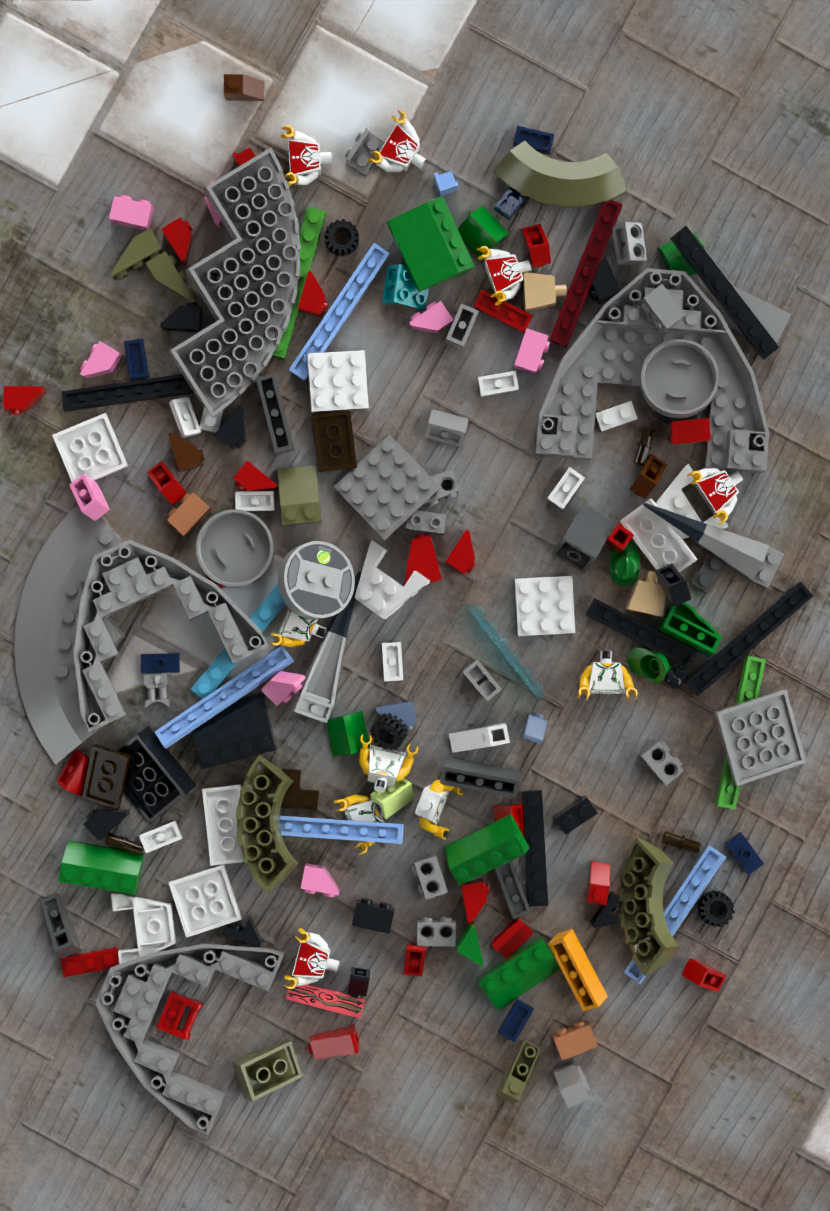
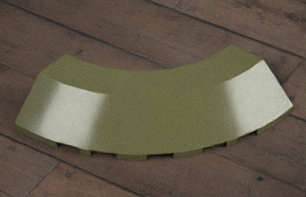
(560, 181)
(260, 824)
(643, 906)

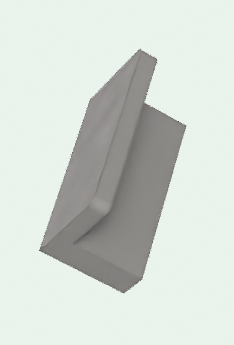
(446, 428)

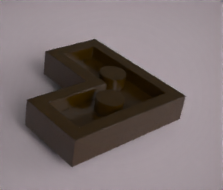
(297, 797)

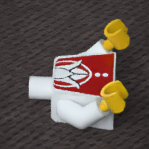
(399, 148)
(304, 157)
(503, 272)
(717, 490)
(311, 960)

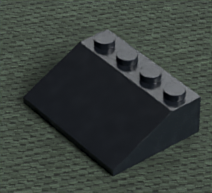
(235, 733)
(153, 775)

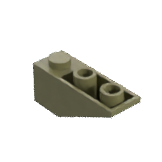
(140, 250)
(166, 274)
(518, 1073)

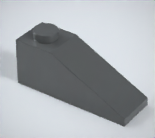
(60, 926)

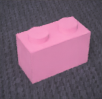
(131, 213)
(531, 351)
(89, 497)

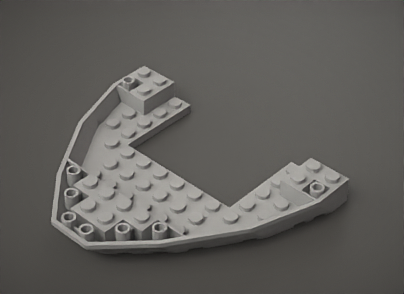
(614, 353)

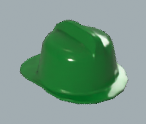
(625, 567)
(648, 664)

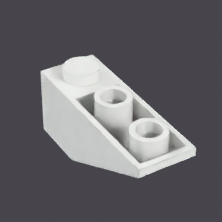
(479, 737)

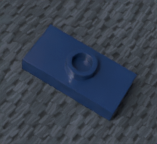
(537, 139)
(509, 203)
(136, 359)
(160, 663)
(744, 853)
(515, 1020)

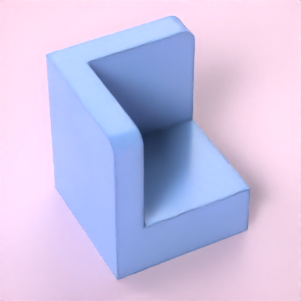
(445, 183)

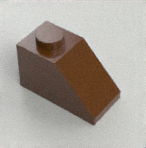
(243, 88)
(186, 453)
(648, 477)

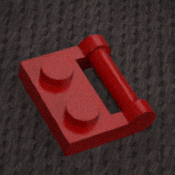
(173, 1012)

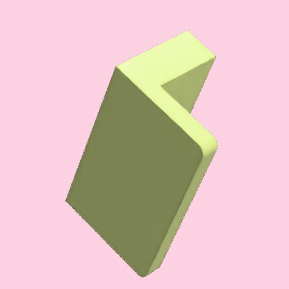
(394, 797)

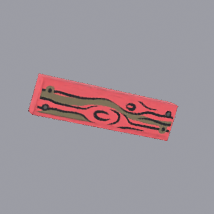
(326, 999)

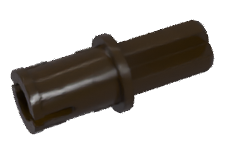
(644, 446)
(681, 842)
(124, 844)

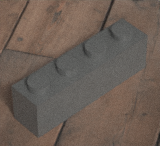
(275, 414)
(480, 777)

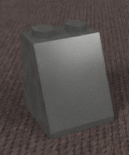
(583, 538)

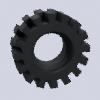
(349, 246)
(393, 725)
(727, 911)

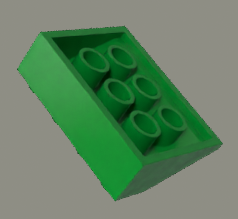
(430, 244)

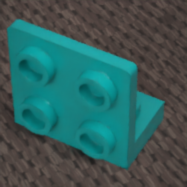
(401, 289)

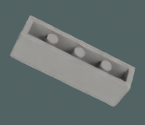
(572, 1083)

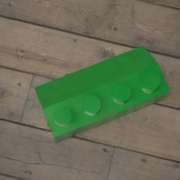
(485, 849)
(101, 867)
(518, 973)

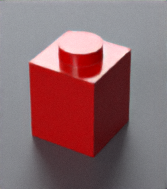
(619, 538)

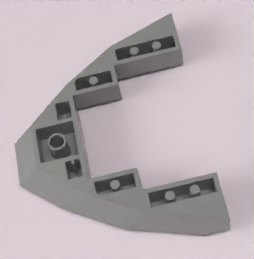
(125, 578)
(132, 998)

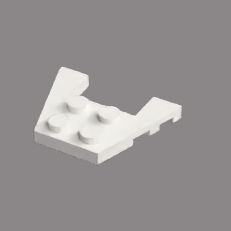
(675, 501)
(379, 590)
(152, 922)

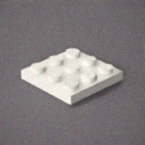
(337, 380)
(90, 449)
(544, 606)
(205, 900)

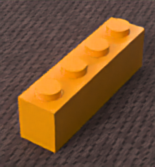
(577, 970)

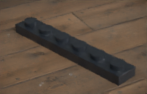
(640, 632)
(536, 853)

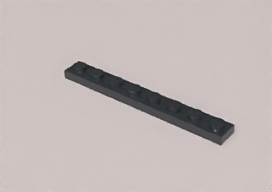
(724, 292)
(125, 392)
(748, 638)

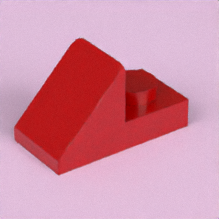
(414, 960)

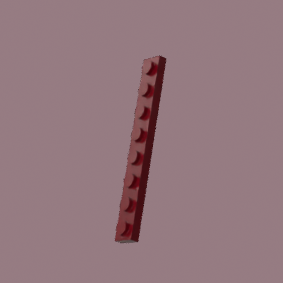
(585, 273)

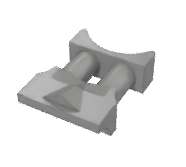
(154, 681)

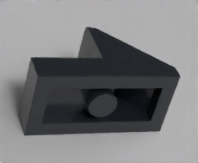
(603, 916)
(249, 934)

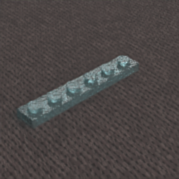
(512, 657)

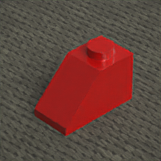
(180, 238)
(537, 245)
(312, 298)
(21, 398)
(253, 479)
(167, 483)
(462, 555)
(598, 883)
(474, 897)
(703, 975)

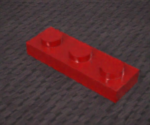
(503, 312)
(90, 961)

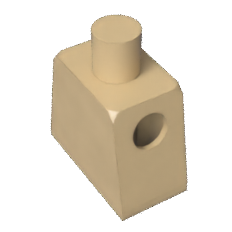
(540, 291)
(647, 597)

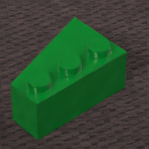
(690, 628)

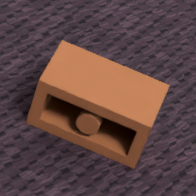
(188, 513)
(574, 1039)

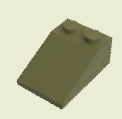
(299, 495)
(267, 1070)

